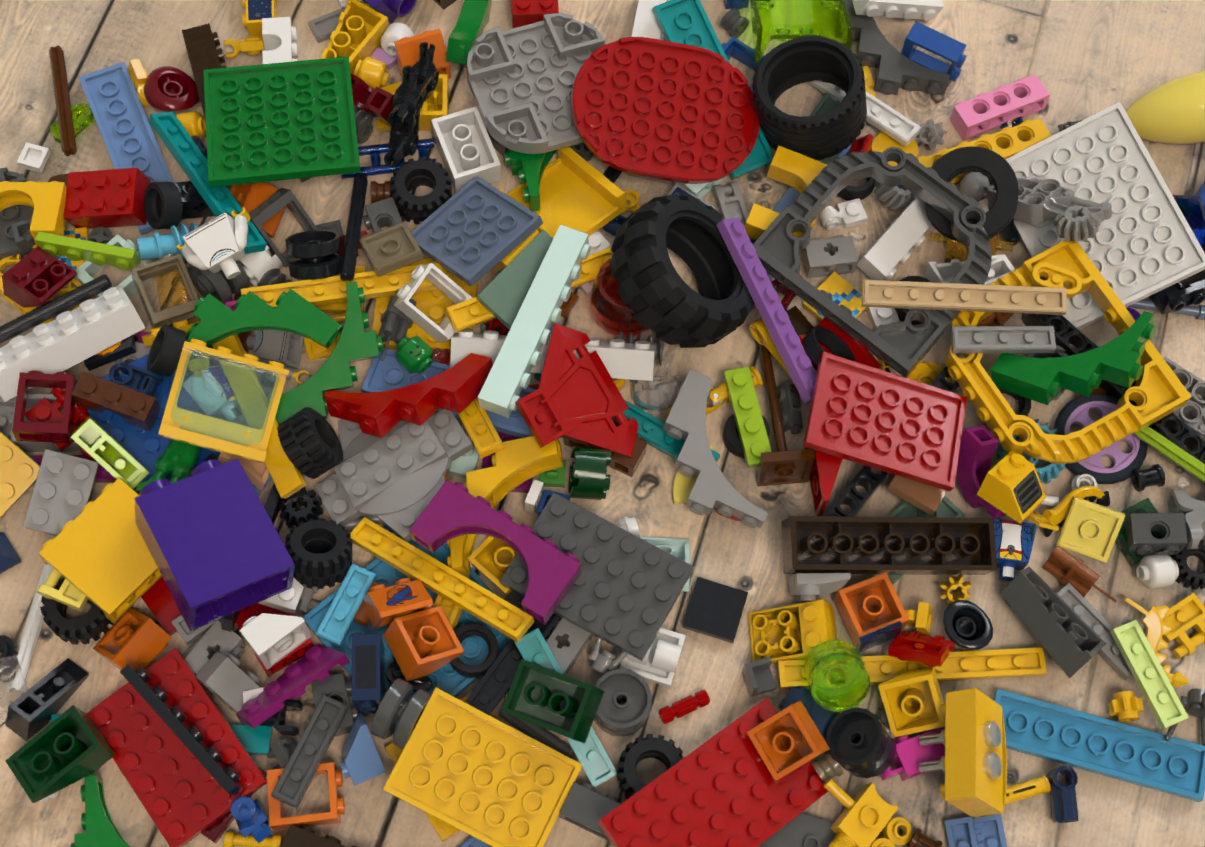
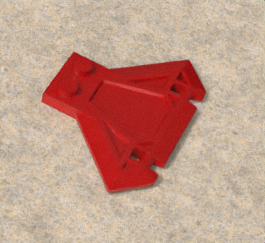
(577, 398)

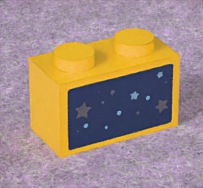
(255, 12)

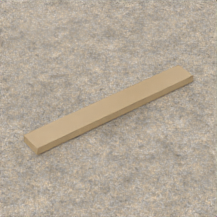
(964, 297)

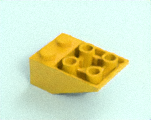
(433, 107)
(791, 630)

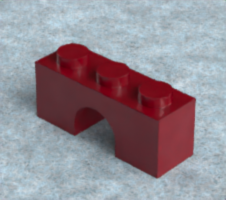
(372, 101)

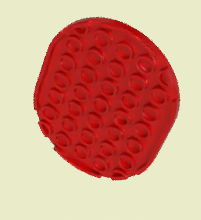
(664, 110)

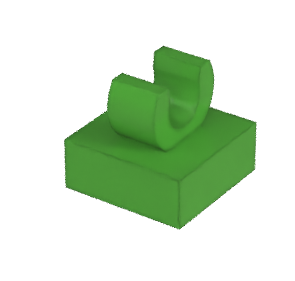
(554, 477)

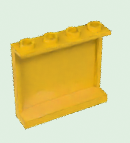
(574, 195)
(105, 552)

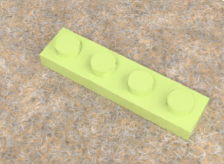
(1149, 674)

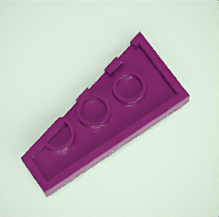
(291, 684)

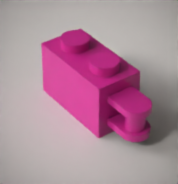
(911, 753)

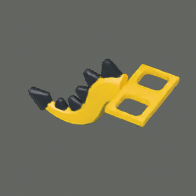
(1057, 515)

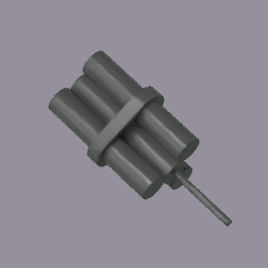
(394, 323)

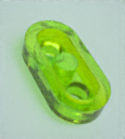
(82, 118)

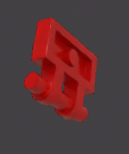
(50, 413)
(921, 648)

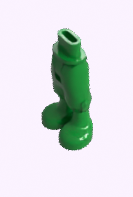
(176, 459)

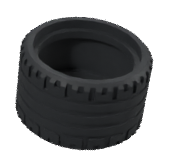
(801, 62)

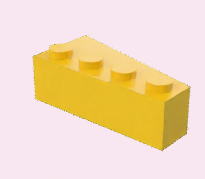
(356, 33)

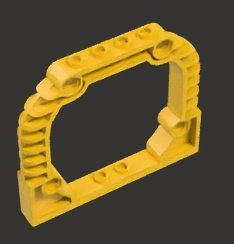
(1155, 393)

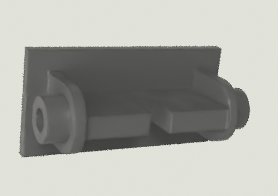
(789, 399)

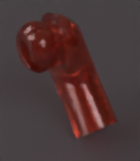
(441, 356)

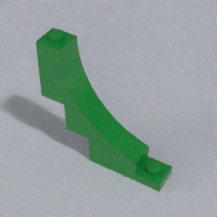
(468, 28)

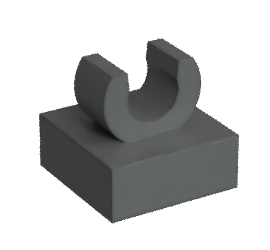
(282, 750)

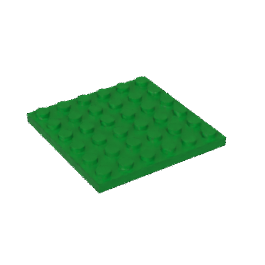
(280, 121)

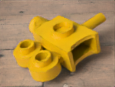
(865, 819)

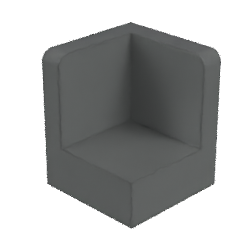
(759, 677)

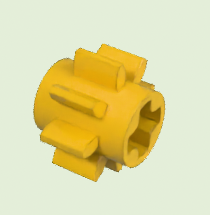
(953, 583)
(1126, 706)

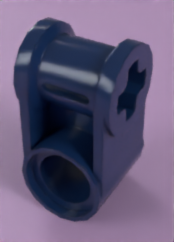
(138, 380)

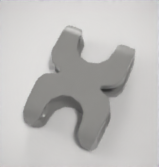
(1194, 514)

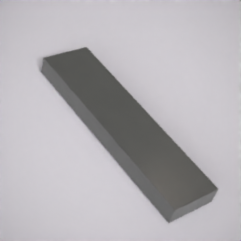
(310, 751)

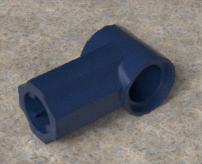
(1063, 797)

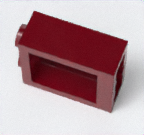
(44, 431)

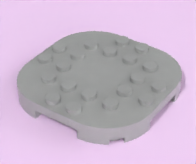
(527, 79)

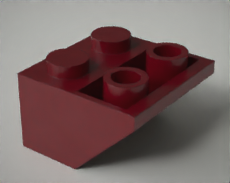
(36, 278)

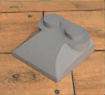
(809, 585)

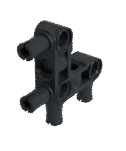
(407, 103)

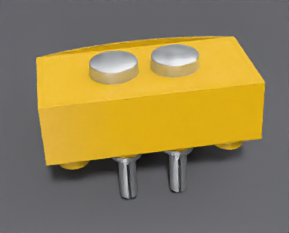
(973, 753)

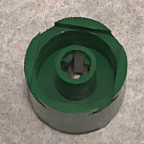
(588, 473)

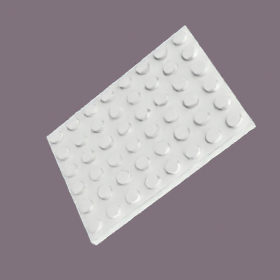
(1147, 237)

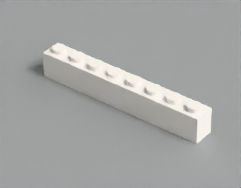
(620, 358)

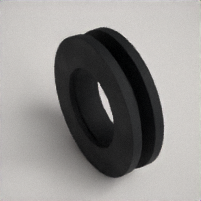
(996, 169)

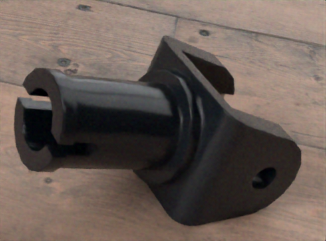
(278, 719)

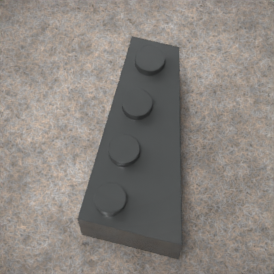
(1052, 621)

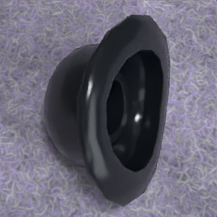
(967, 625)

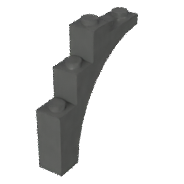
(892, 67)

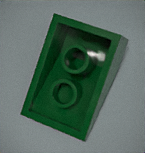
(553, 701)
(60, 755)

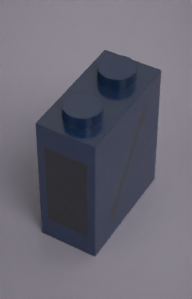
(368, 673)

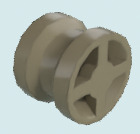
(827, 767)

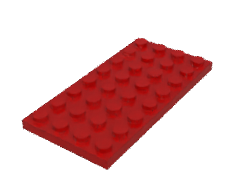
(715, 796)

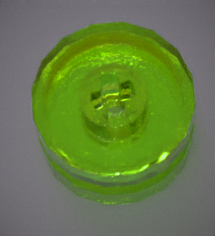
(836, 675)

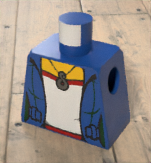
(1013, 546)

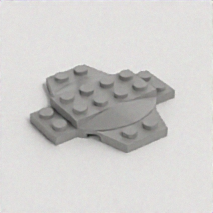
(393, 473)

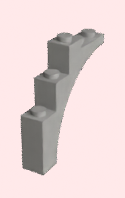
(696, 459)

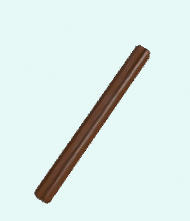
(62, 100)

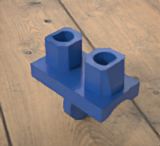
(250, 818)

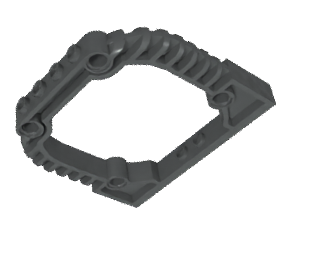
(899, 343)

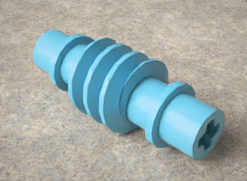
(161, 245)

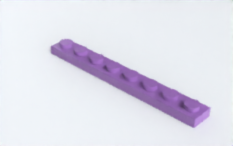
(769, 306)

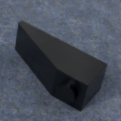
(35, 707)

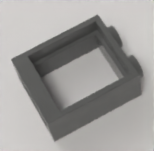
(270, 207)

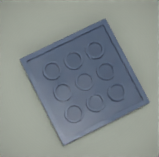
(475, 230)

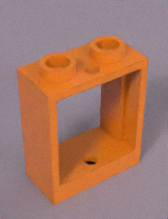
(337, 805)

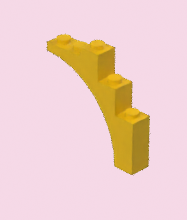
(511, 467)

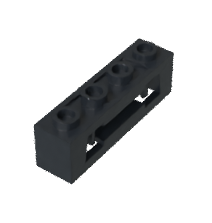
(1181, 294)

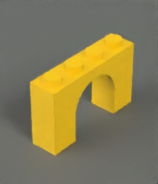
(791, 170)
(46, 199)

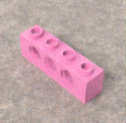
(1008, 102)

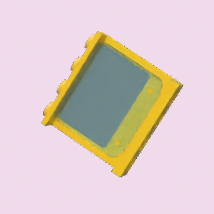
(223, 401)

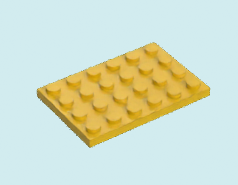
(481, 775)

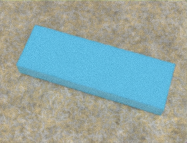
(344, 605)

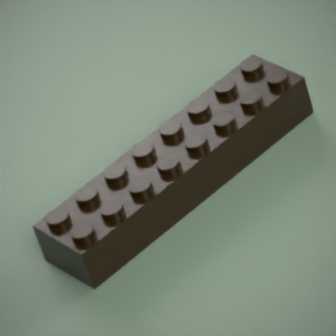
(888, 545)

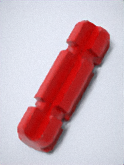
(684, 706)

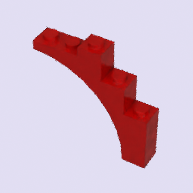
(414, 403)

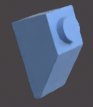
(360, 754)

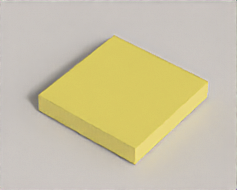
(1090, 529)

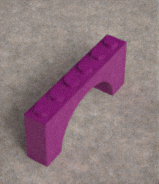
(458, 513)

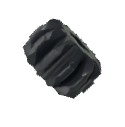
(294, 504)

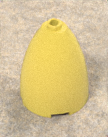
(1172, 111)

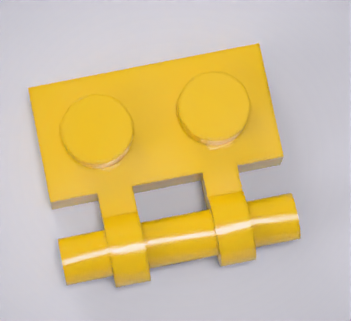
(1182, 617)

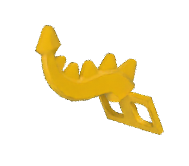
(1154, 631)

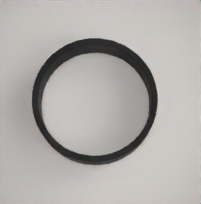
(829, 339)

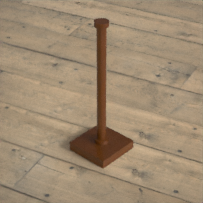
(783, 465)

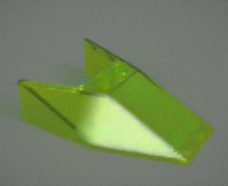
(797, 19)

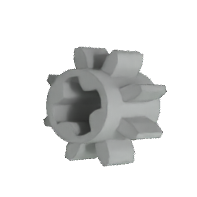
(931, 127)

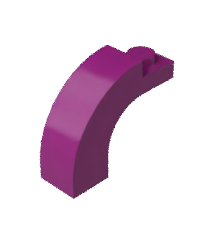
(973, 465)

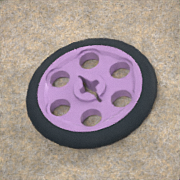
(1123, 463)

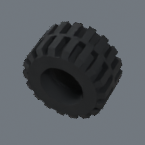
(420, 174)
(310, 443)
(323, 538)
(73, 629)
(641, 749)

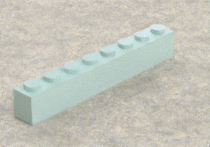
(533, 322)

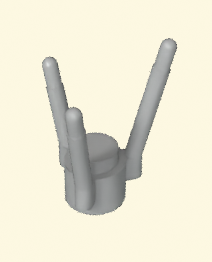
(605, 661)

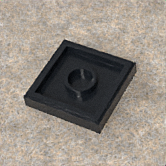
(715, 610)

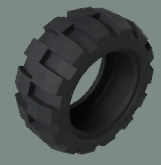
(656, 289)

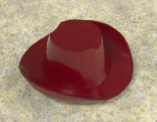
(170, 89)

